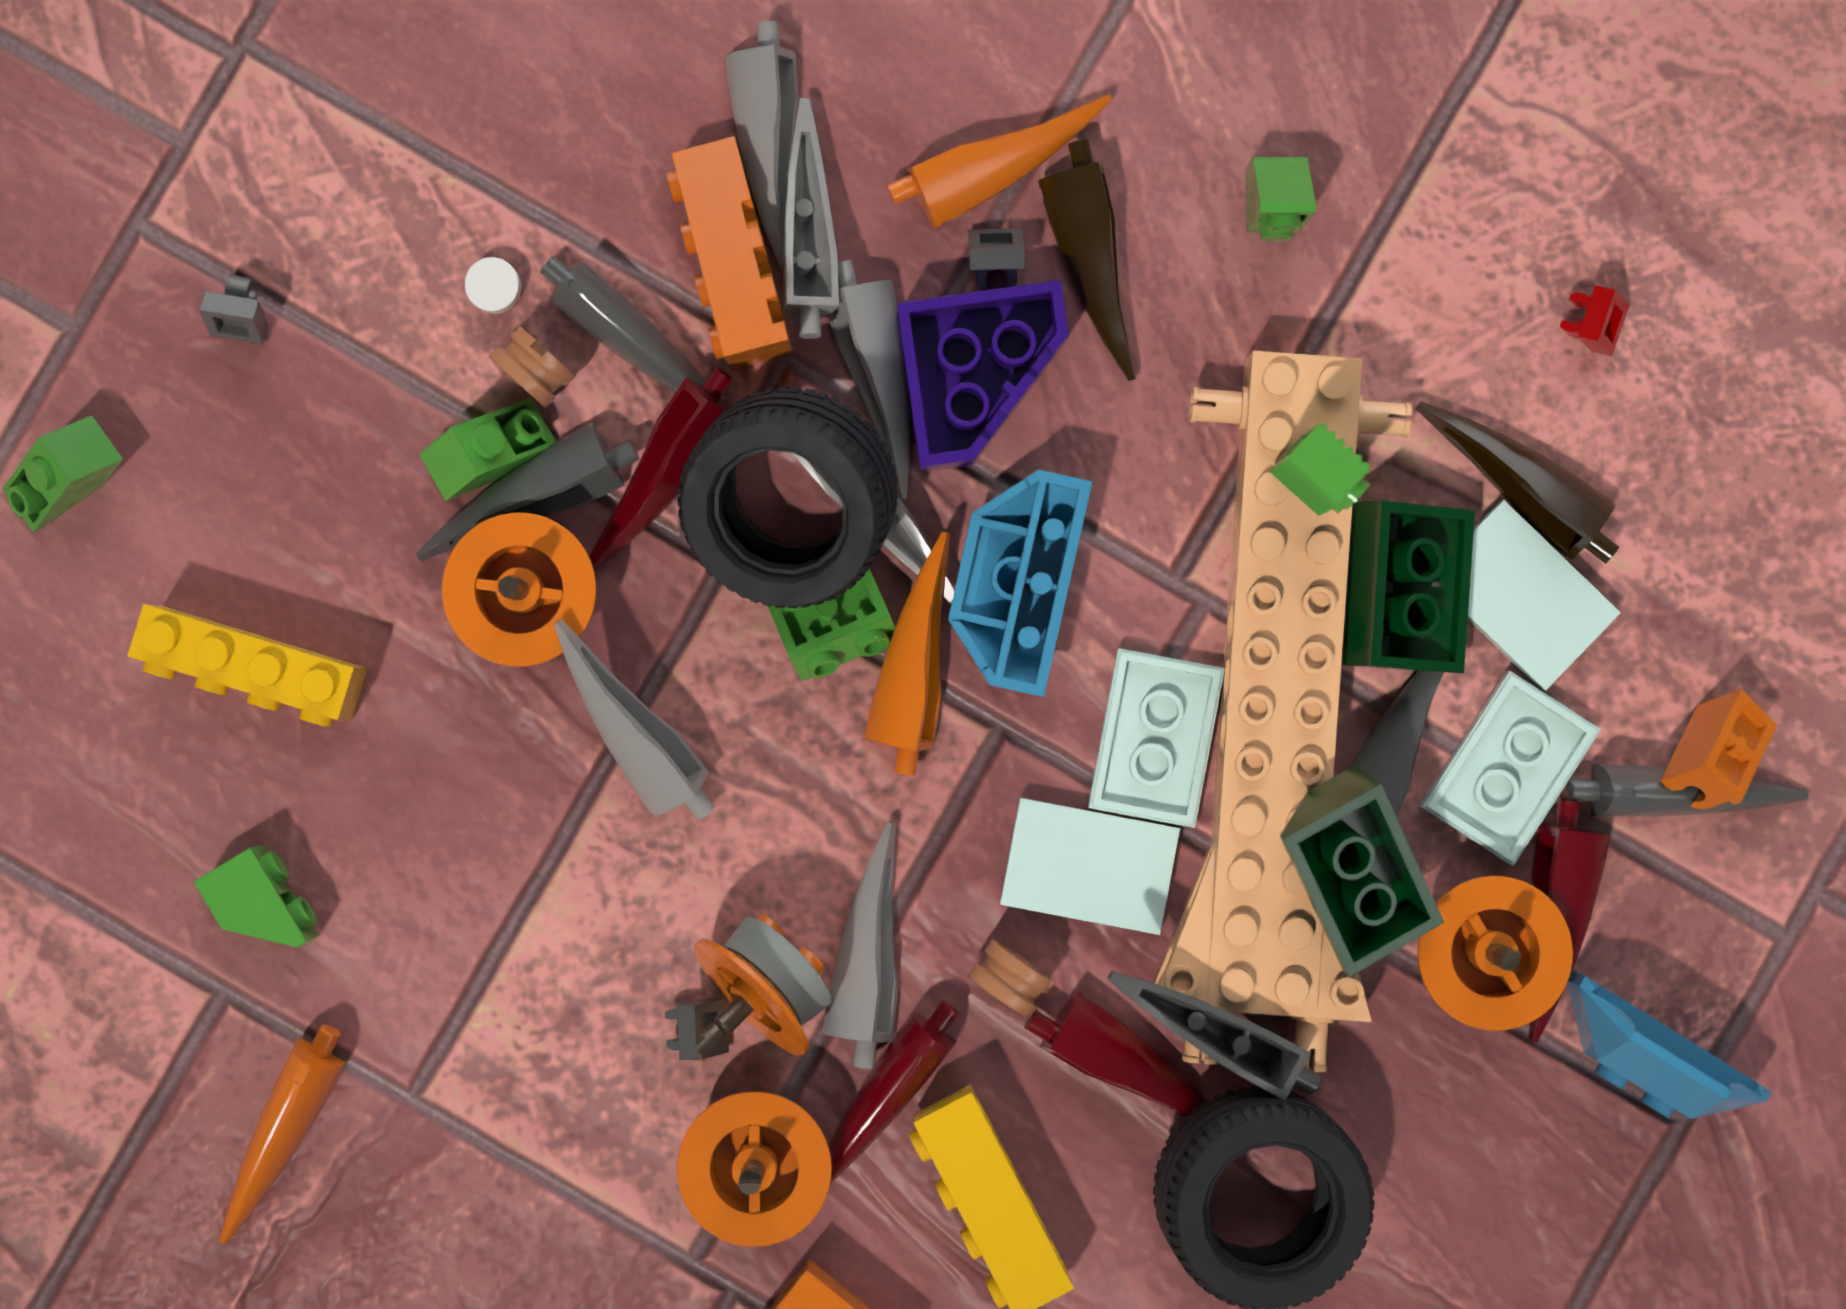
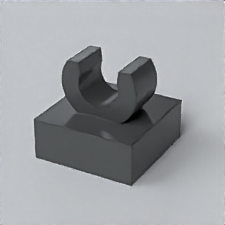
(996, 250)
(234, 313)
(691, 1020)

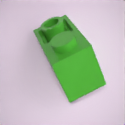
(1278, 196)
(486, 448)
(61, 472)
(255, 900)

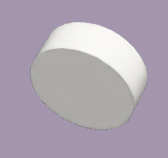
(493, 285)

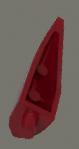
(660, 467)
(1569, 871)
(1111, 1052)
(892, 1083)

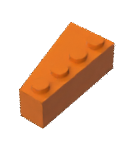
(730, 253)

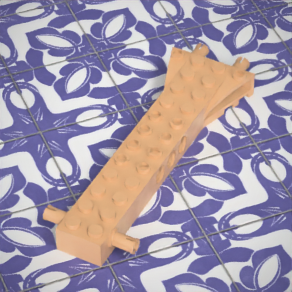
(1248, 922)

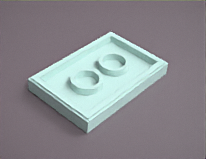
(1531, 598)
(1156, 738)
(1509, 768)
(1089, 866)

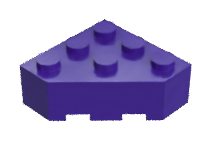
(975, 363)

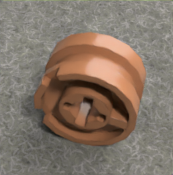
(532, 366)
(1010, 978)

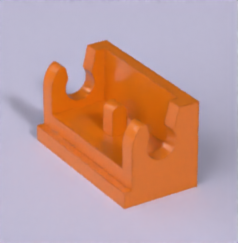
(1720, 750)

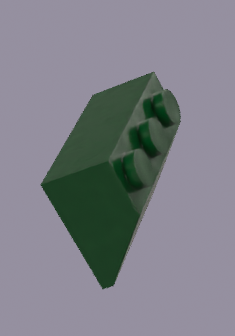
(1408, 587)
(1359, 870)

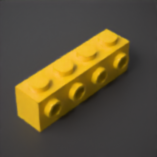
(246, 662)
(991, 1200)

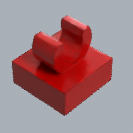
(1601, 321)

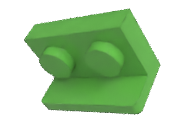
(835, 631)

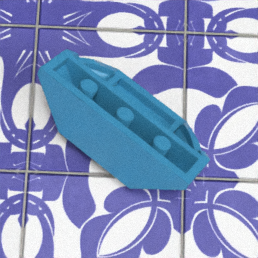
(1019, 578)
(1655, 1057)

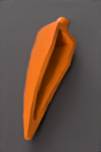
(982, 169)
(909, 682)
(284, 1122)

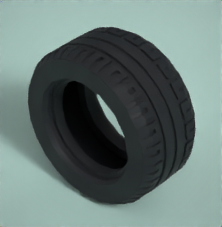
(759, 563)
(1301, 1262)

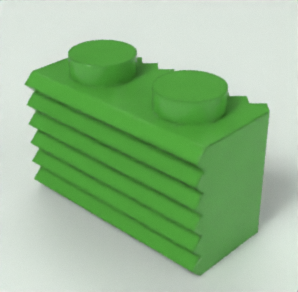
(1323, 471)

